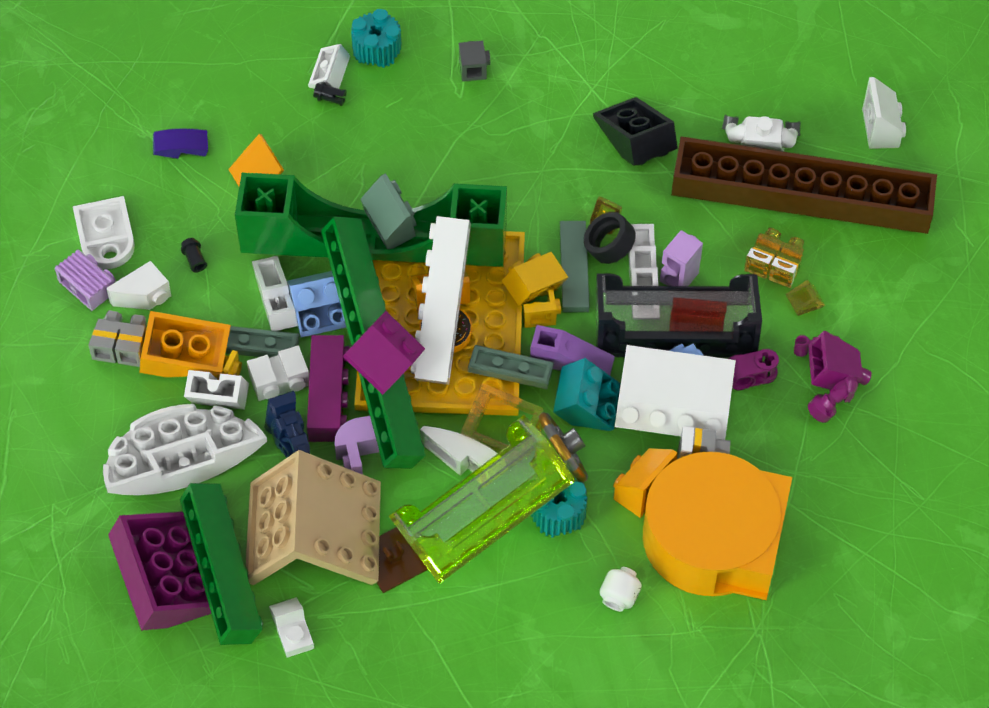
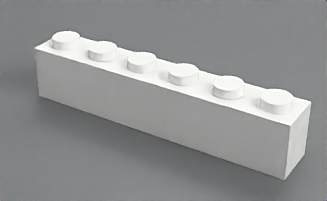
(442, 299)

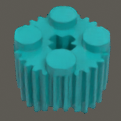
(376, 38)
(563, 512)

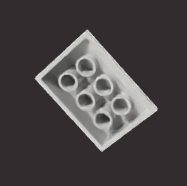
(674, 390)

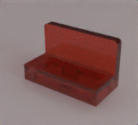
(697, 315)

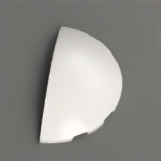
(178, 448)

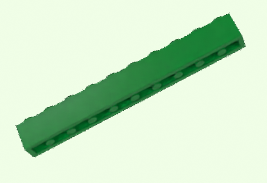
(361, 306)

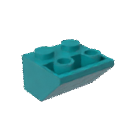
(587, 396)

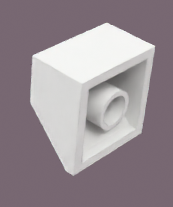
(882, 116)

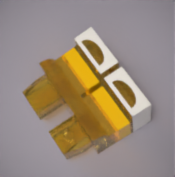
(775, 257)

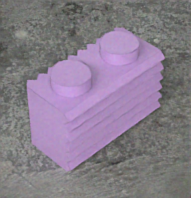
(85, 279)

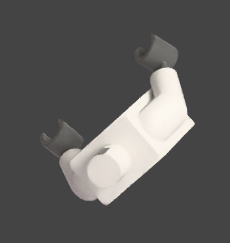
(762, 132)

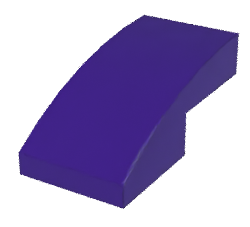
(176, 141)

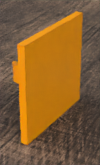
(256, 159)

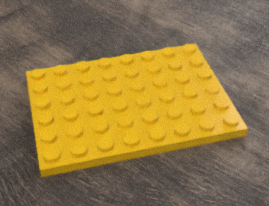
(494, 325)

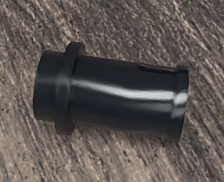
(328, 93)
(191, 249)

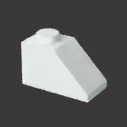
(140, 289)

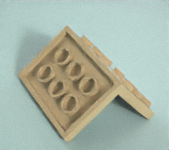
(313, 515)

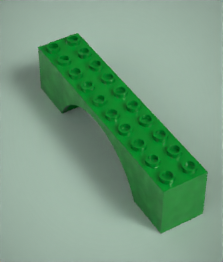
(286, 218)

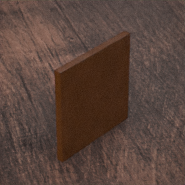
(396, 561)

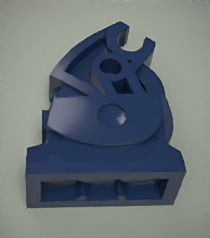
(286, 424)

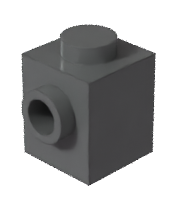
(473, 60)

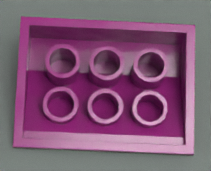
(159, 569)

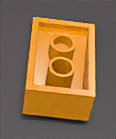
(183, 344)

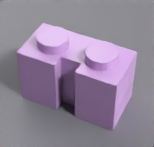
(681, 260)

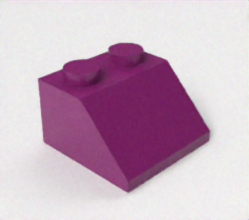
(384, 352)

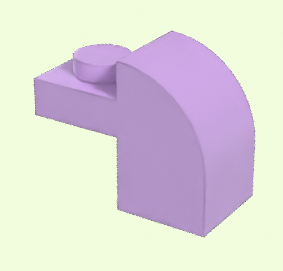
(354, 440)

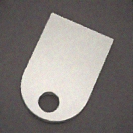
(103, 229)

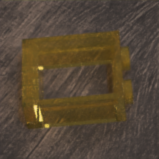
(478, 409)

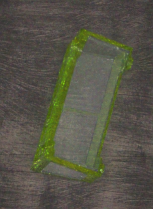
(485, 502)

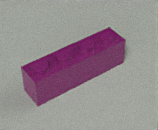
(327, 387)

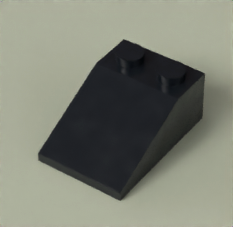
(637, 130)

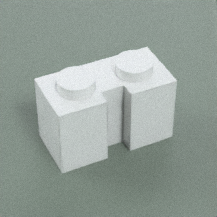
(278, 373)
(226, 392)

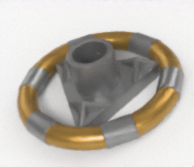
(565, 445)

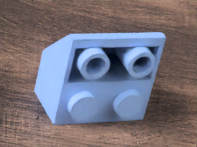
(316, 304)

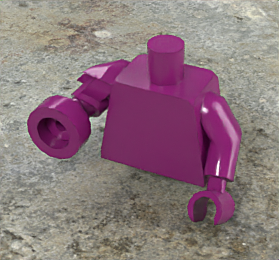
(833, 367)

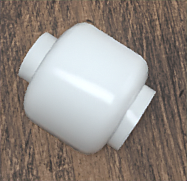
(620, 589)

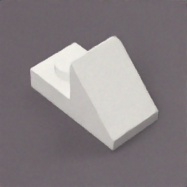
(291, 627)

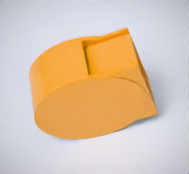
(715, 524)

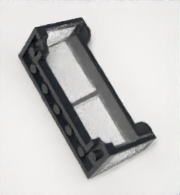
(642, 317)

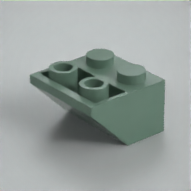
(389, 213)

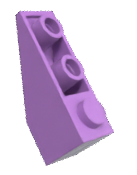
(565, 348)

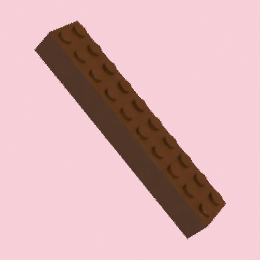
(804, 185)

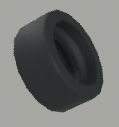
(618, 247)

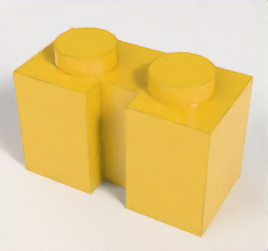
(534, 277)

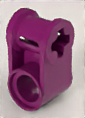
(753, 371)

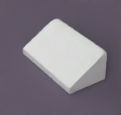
(330, 66)

